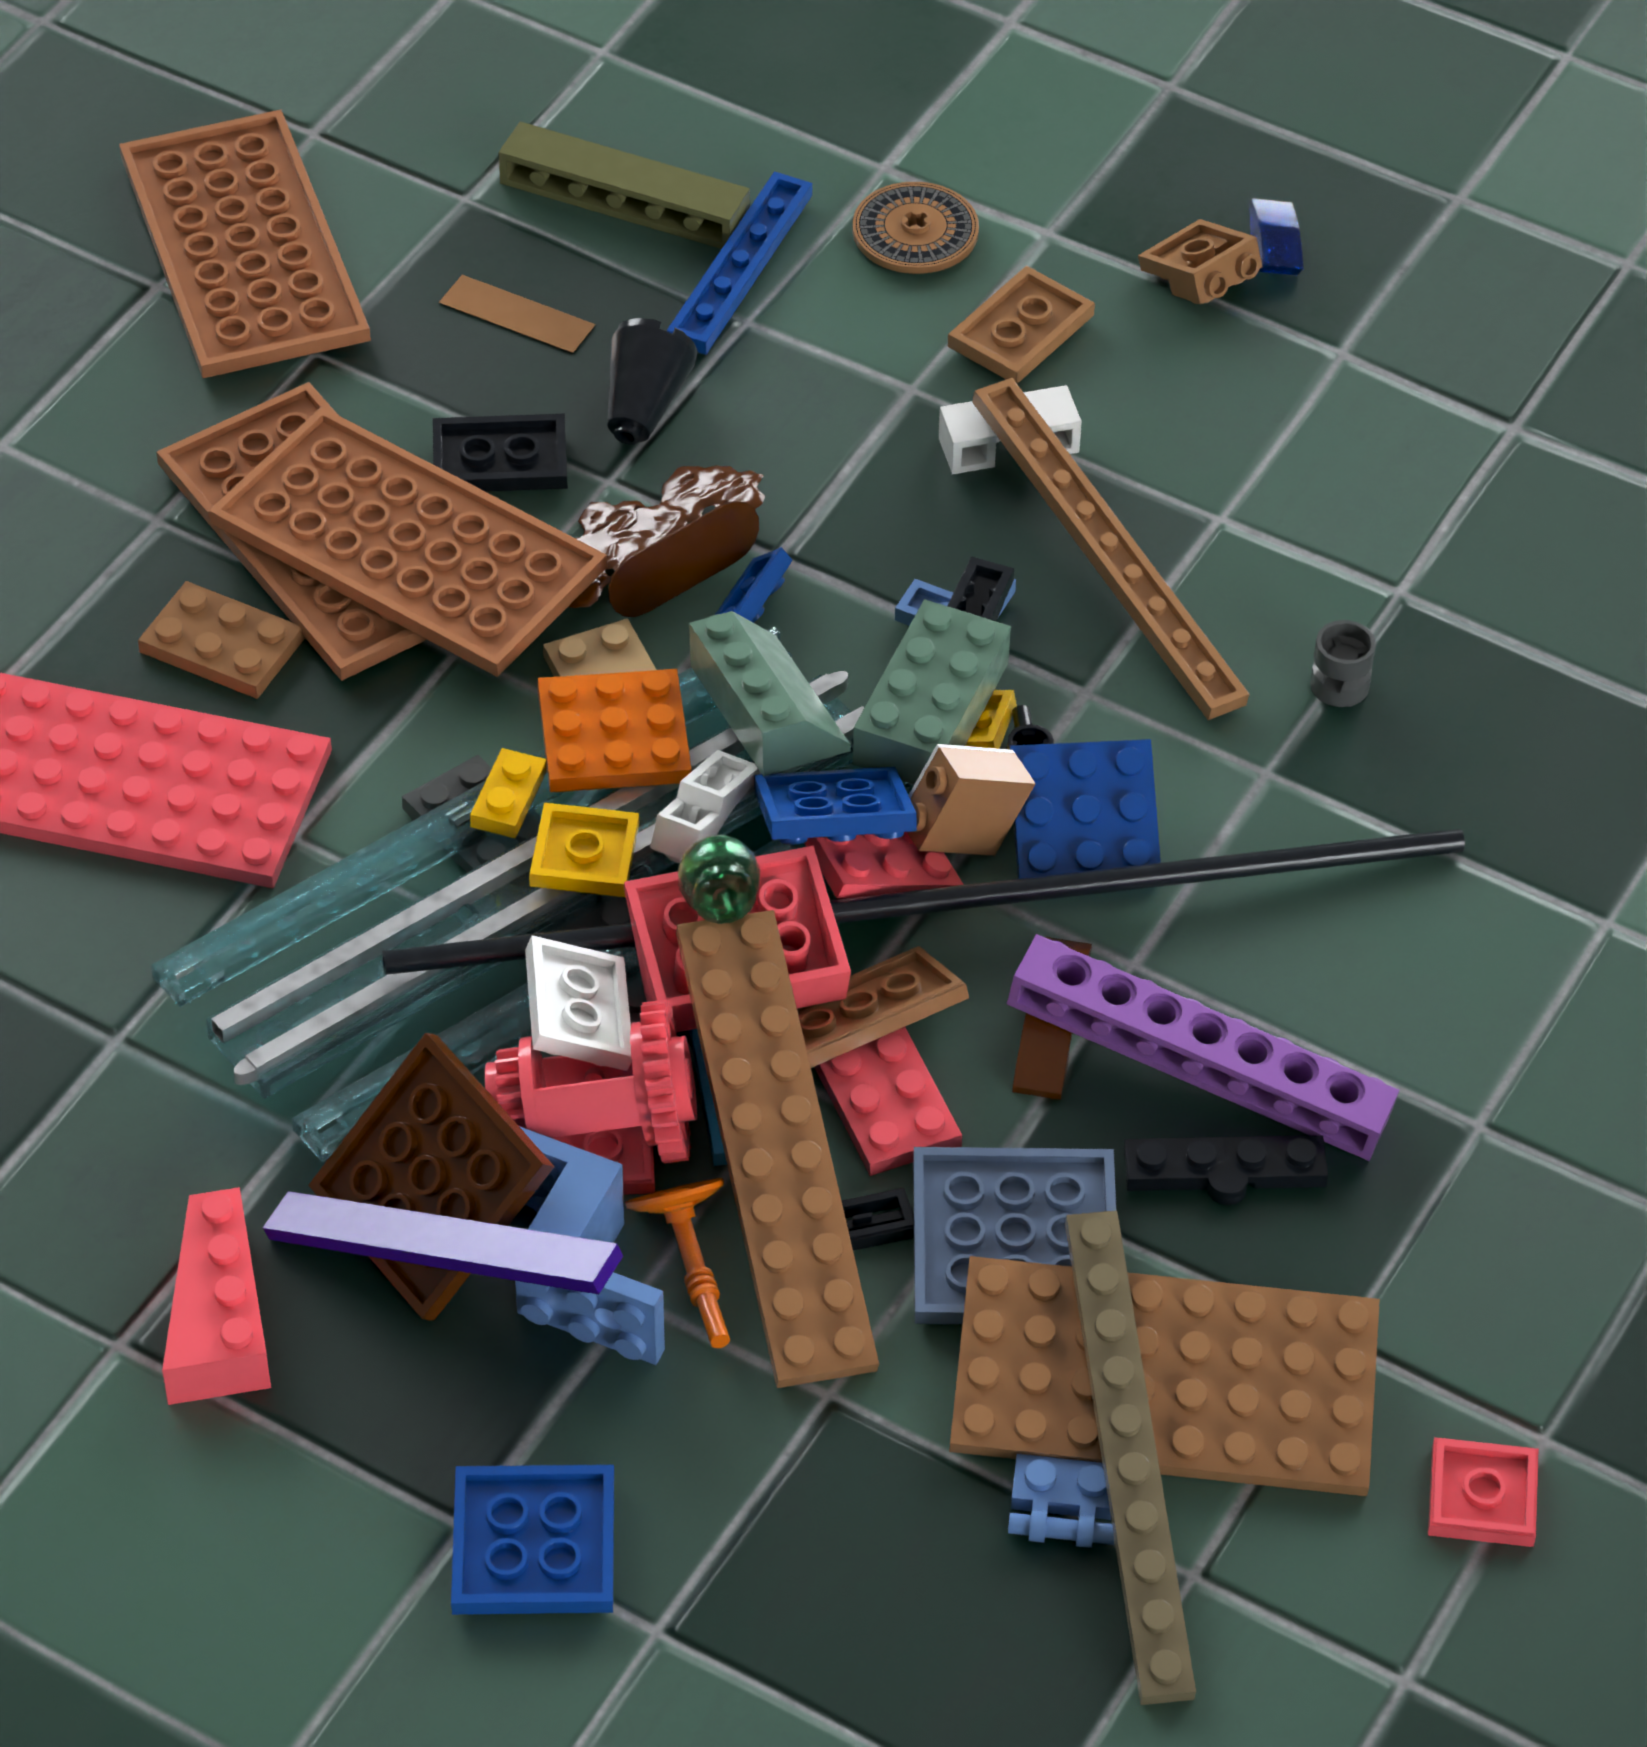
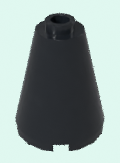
(645, 376)

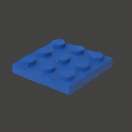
(835, 804)
(1087, 808)
(533, 1539)

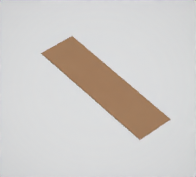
(517, 313)

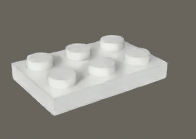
(578, 1003)

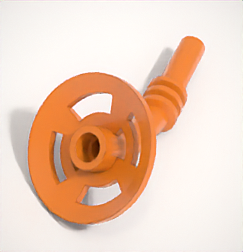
(678, 1208)

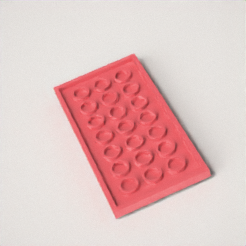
(153, 780)

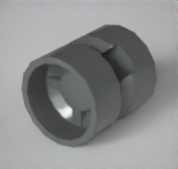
(1343, 663)

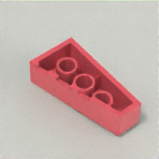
(215, 1315)

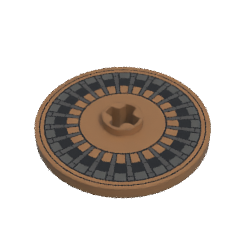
(915, 227)

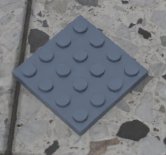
(996, 1208)

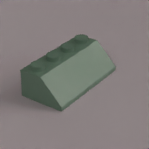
(762, 694)

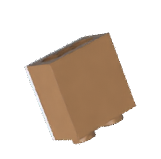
(968, 799)

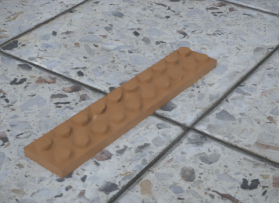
(776, 1151)

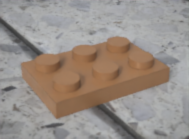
(1021, 324)
(221, 639)

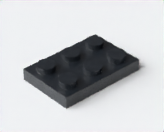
(503, 451)

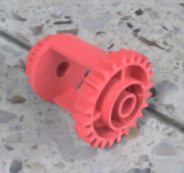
(577, 1097)

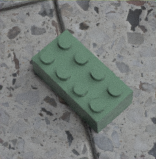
(931, 689)

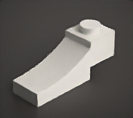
(702, 803)

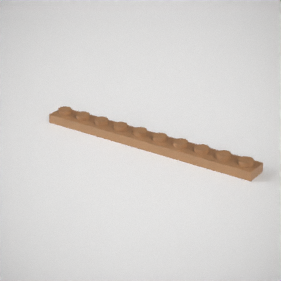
(1111, 549)

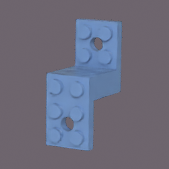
(587, 1201)

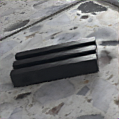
(879, 1229)

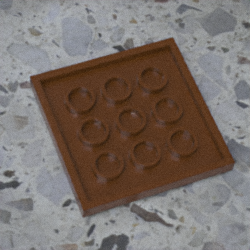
(437, 1149)

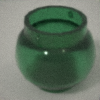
(719, 878)

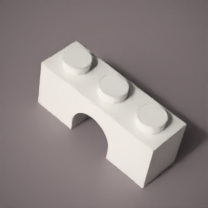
(972, 443)

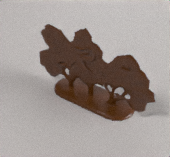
(656, 548)

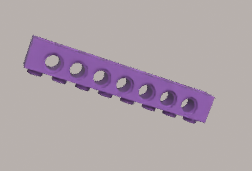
(1202, 1046)

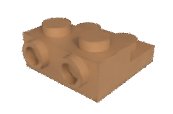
(1203, 260)

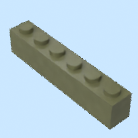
(622, 185)

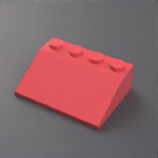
(804, 916)

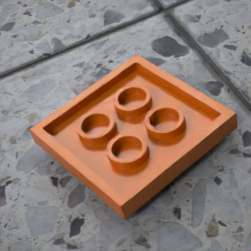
(613, 730)

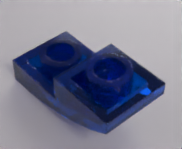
(1277, 236)

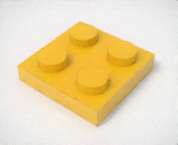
(584, 849)

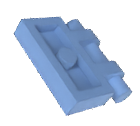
(1063, 1489)

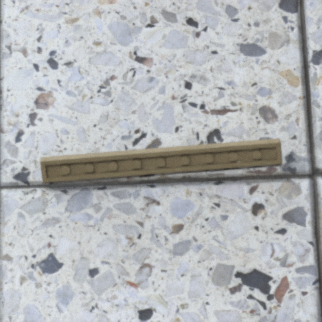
(1130, 1459)

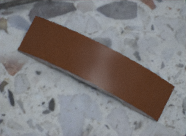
(1044, 1050)

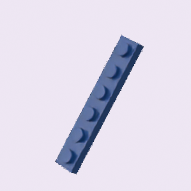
(742, 260)

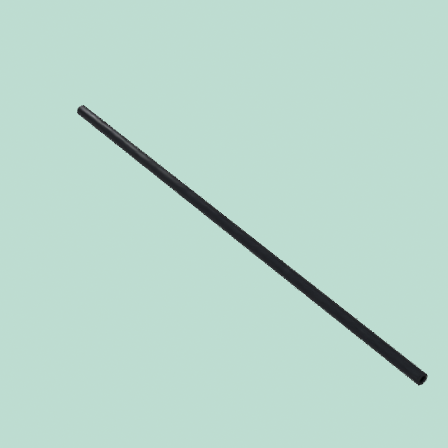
(979, 895)

